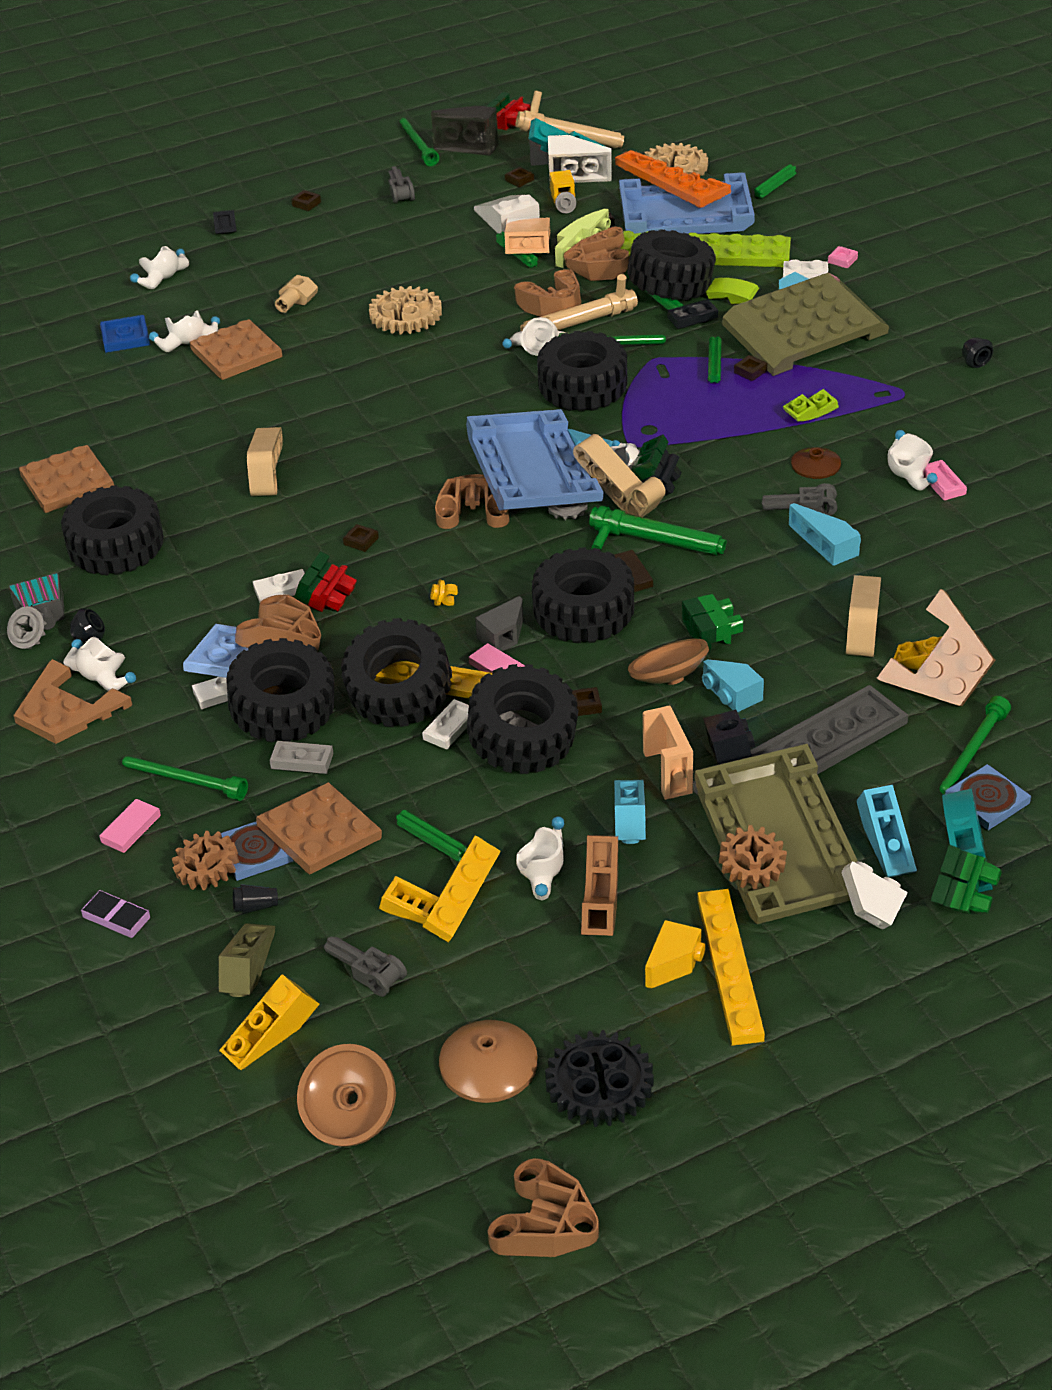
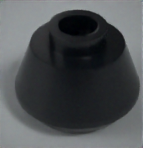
(977, 352)
(87, 625)

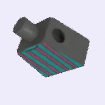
(44, 595)

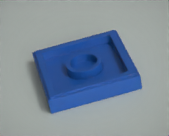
(124, 333)

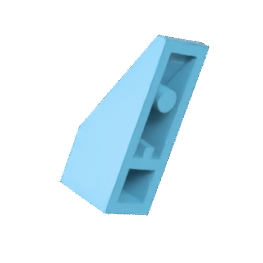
(825, 533)
(630, 810)
(886, 830)

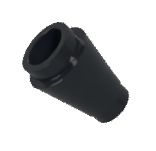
(253, 898)

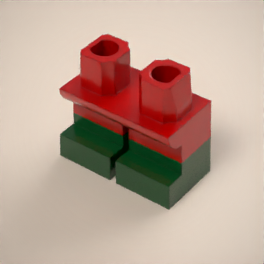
(507, 109)
(321, 582)

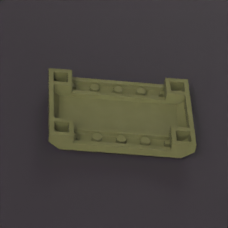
(801, 321)
(786, 798)

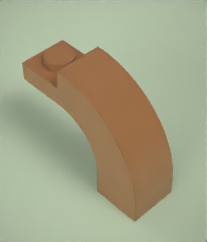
(600, 886)

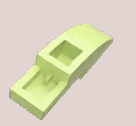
(578, 230)

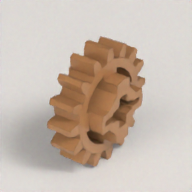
(752, 857)
(205, 860)

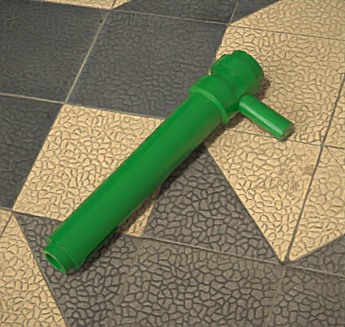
(619, 522)

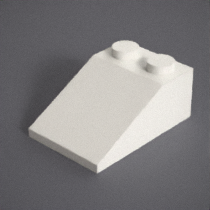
(583, 158)
(509, 207)

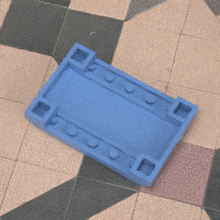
(656, 209)
(530, 460)

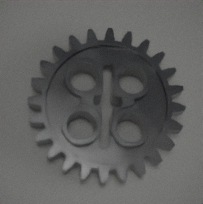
(575, 1083)

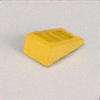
(400, 907)

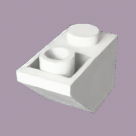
(872, 896)

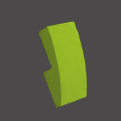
(735, 289)
(812, 407)

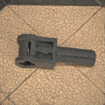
(399, 186)
(809, 497)
(370, 968)

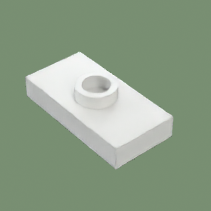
(278, 585)
(211, 692)
(447, 725)

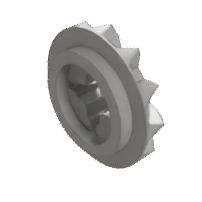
(566, 511)
(17, 634)

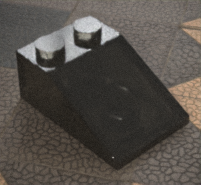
(465, 129)

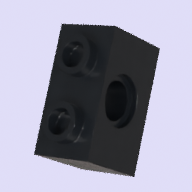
(729, 737)

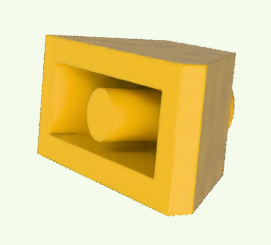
(673, 954)

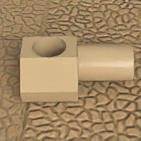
(296, 291)

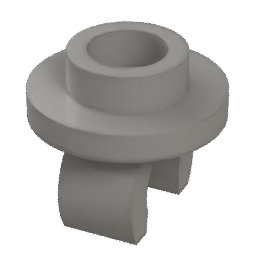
(565, 202)

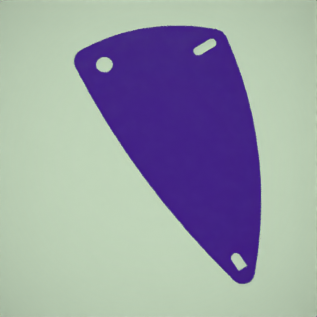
(695, 410)

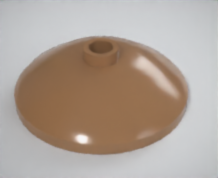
(669, 662)
(488, 1061)
(326, 1092)

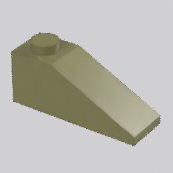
(244, 959)

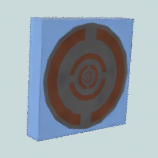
(994, 795)
(255, 851)

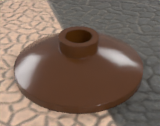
(816, 462)

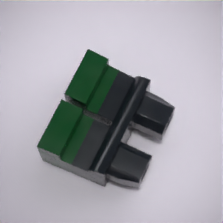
(657, 462)

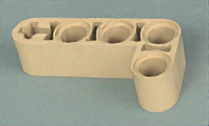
(262, 461)
(617, 478)
(863, 616)

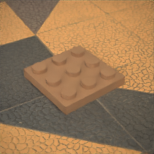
(235, 349)
(65, 477)
(319, 828)

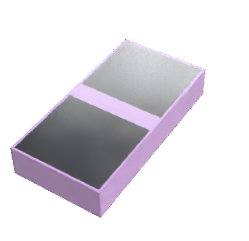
(115, 914)

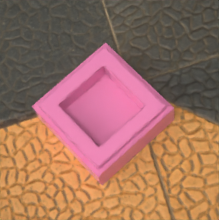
(843, 257)

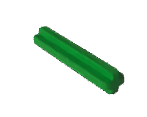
(775, 181)
(527, 258)
(714, 360)
(431, 835)

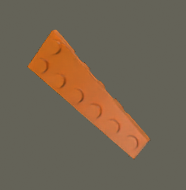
(673, 179)

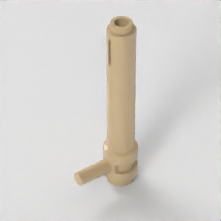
(605, 137)
(611, 305)

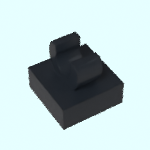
(224, 221)

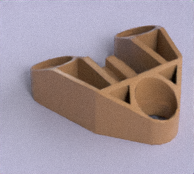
(599, 255)
(540, 302)
(470, 488)
(280, 618)
(556, 1209)

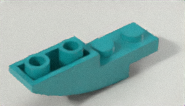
(541, 130)
(964, 825)

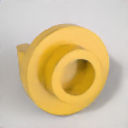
(440, 593)

